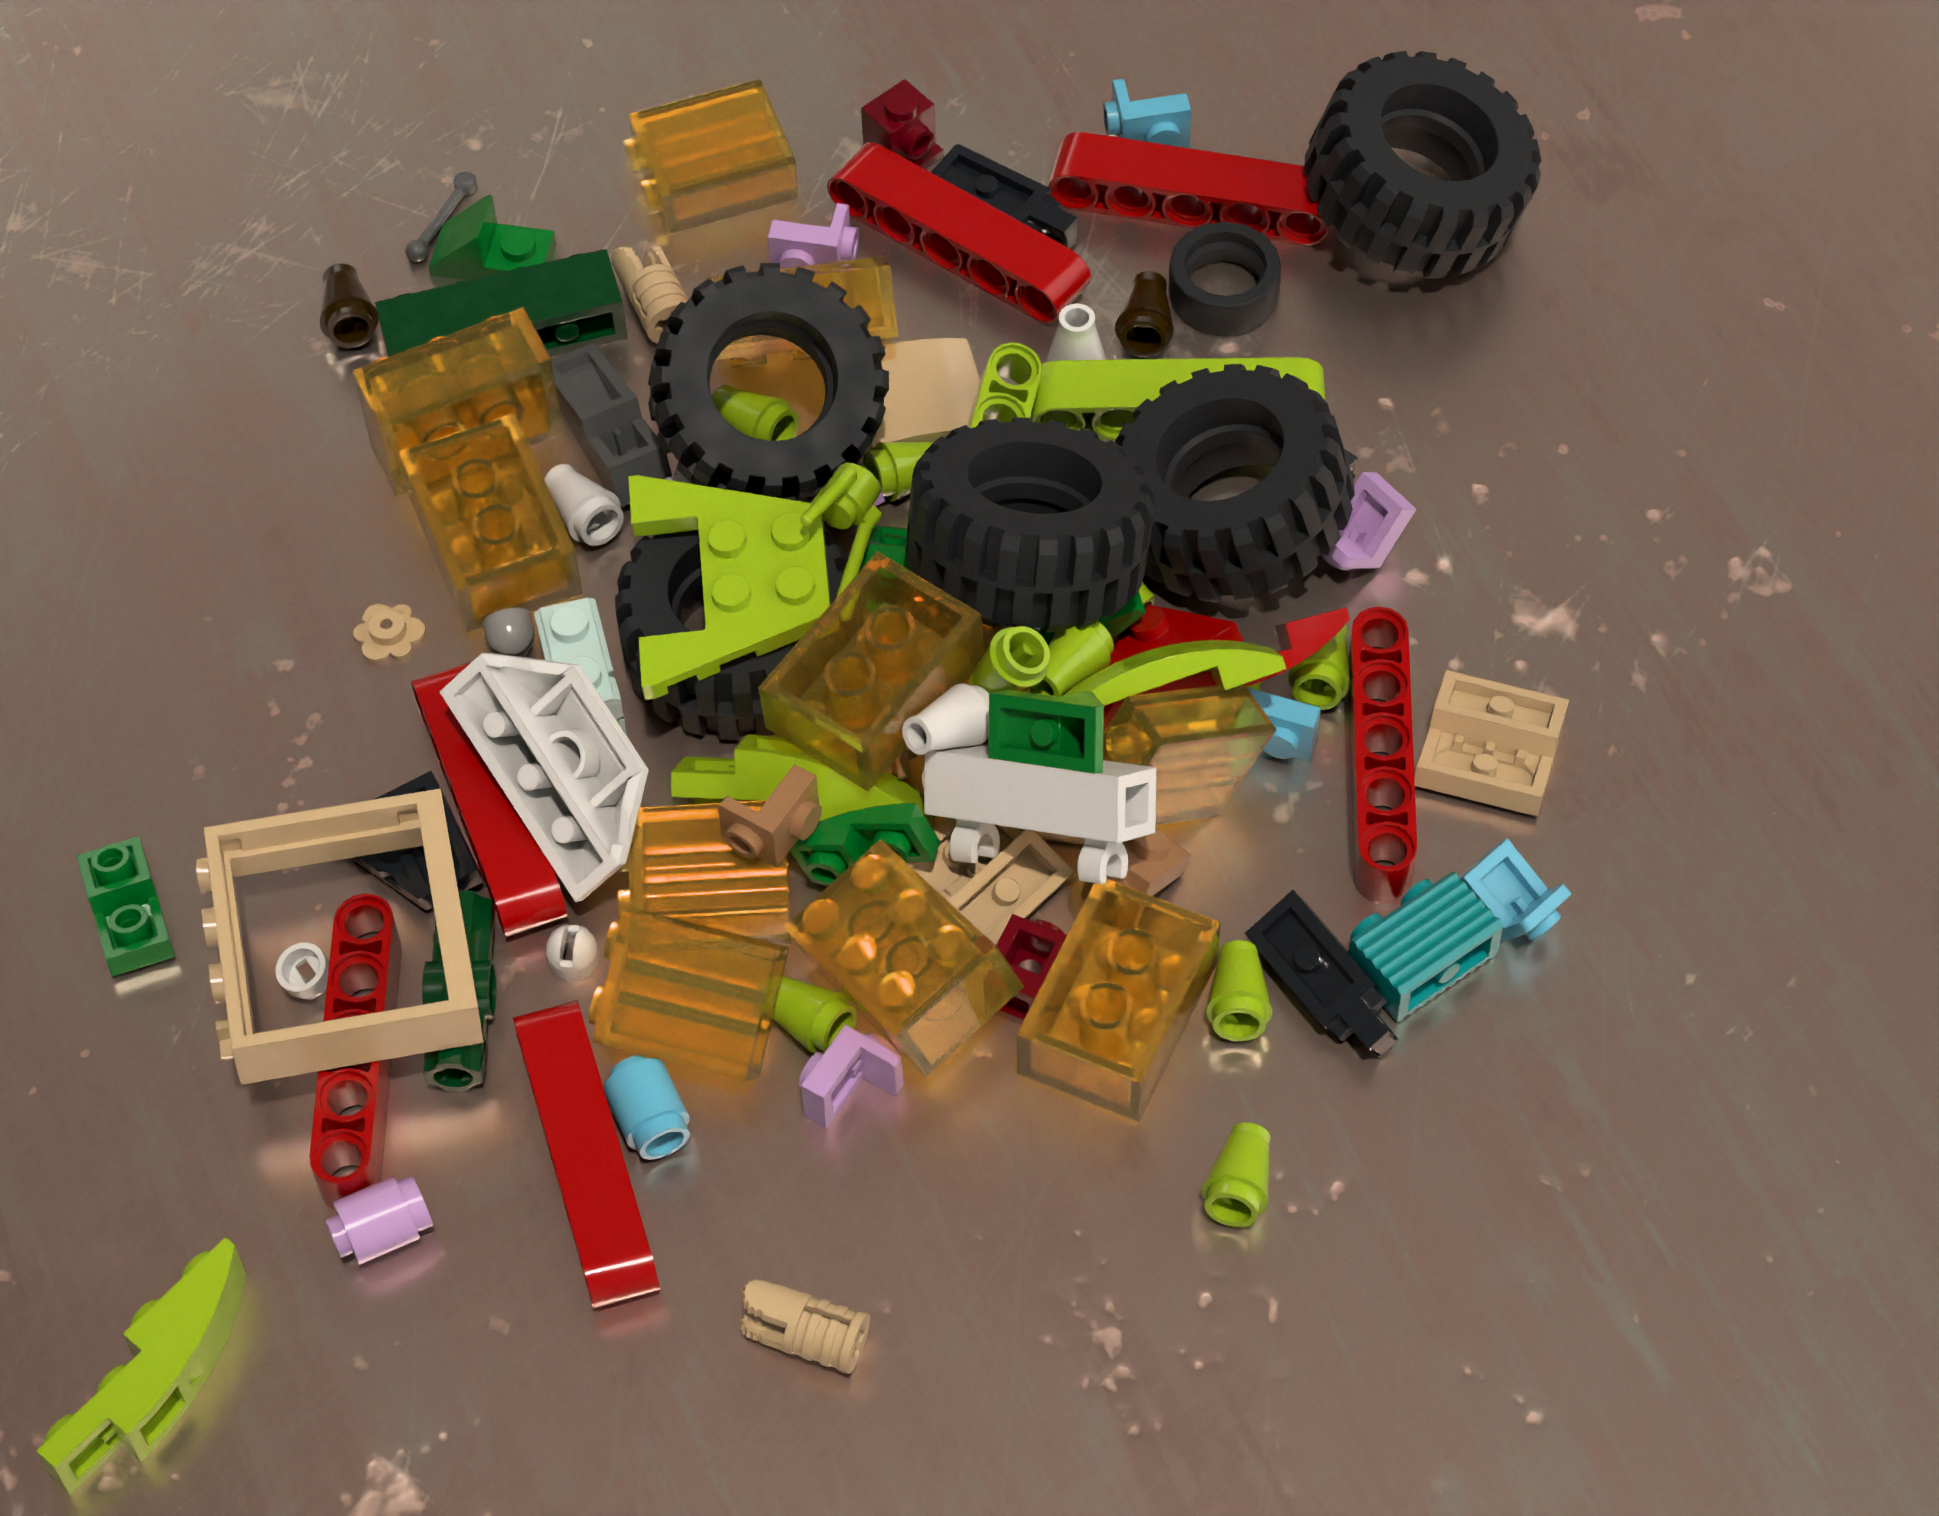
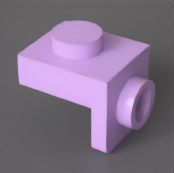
(808, 244)
(1374, 524)
(834, 1076)

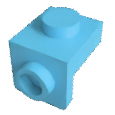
(1150, 120)
(1514, 892)

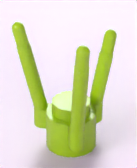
(847, 502)

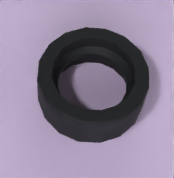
(1228, 244)

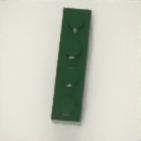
(566, 299)

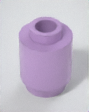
(378, 1219)

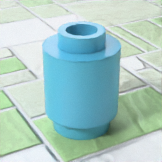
(647, 1106)

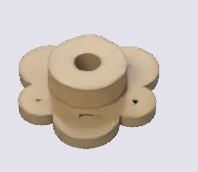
(388, 632)

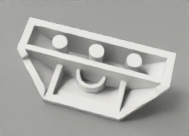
(555, 760)

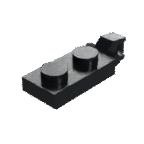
(1008, 192)
(1322, 972)

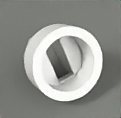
(584, 953)
(293, 980)

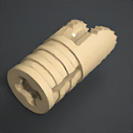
(651, 289)
(804, 1325)

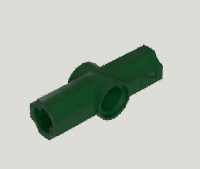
(464, 1066)

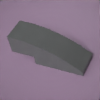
(607, 420)

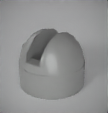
(509, 631)

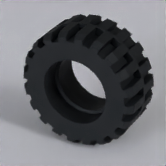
(1395, 209)
(782, 308)
(1030, 522)
(1270, 529)
(657, 598)

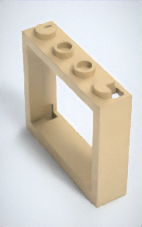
(318, 838)

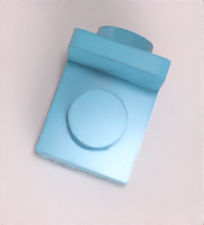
(1295, 725)

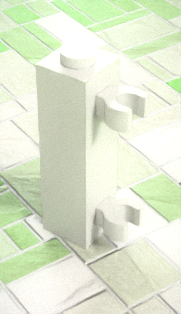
(992, 792)

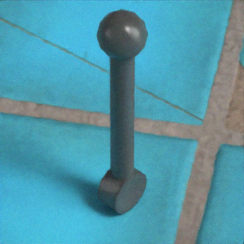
(465, 185)

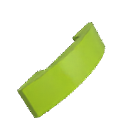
(1229, 662)

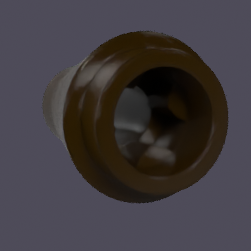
(346, 309)
(1146, 318)

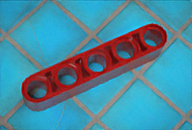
(1184, 187)
(959, 232)
(1380, 778)
(506, 853)
(353, 967)
(586, 1154)

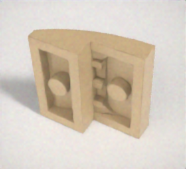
(928, 389)
(1491, 742)
(996, 887)

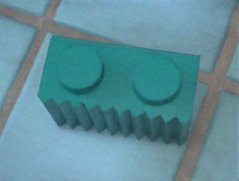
(1426, 943)

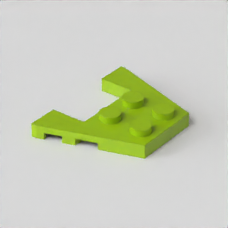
(758, 570)

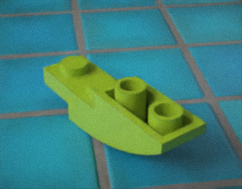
(761, 766)
(174, 1353)

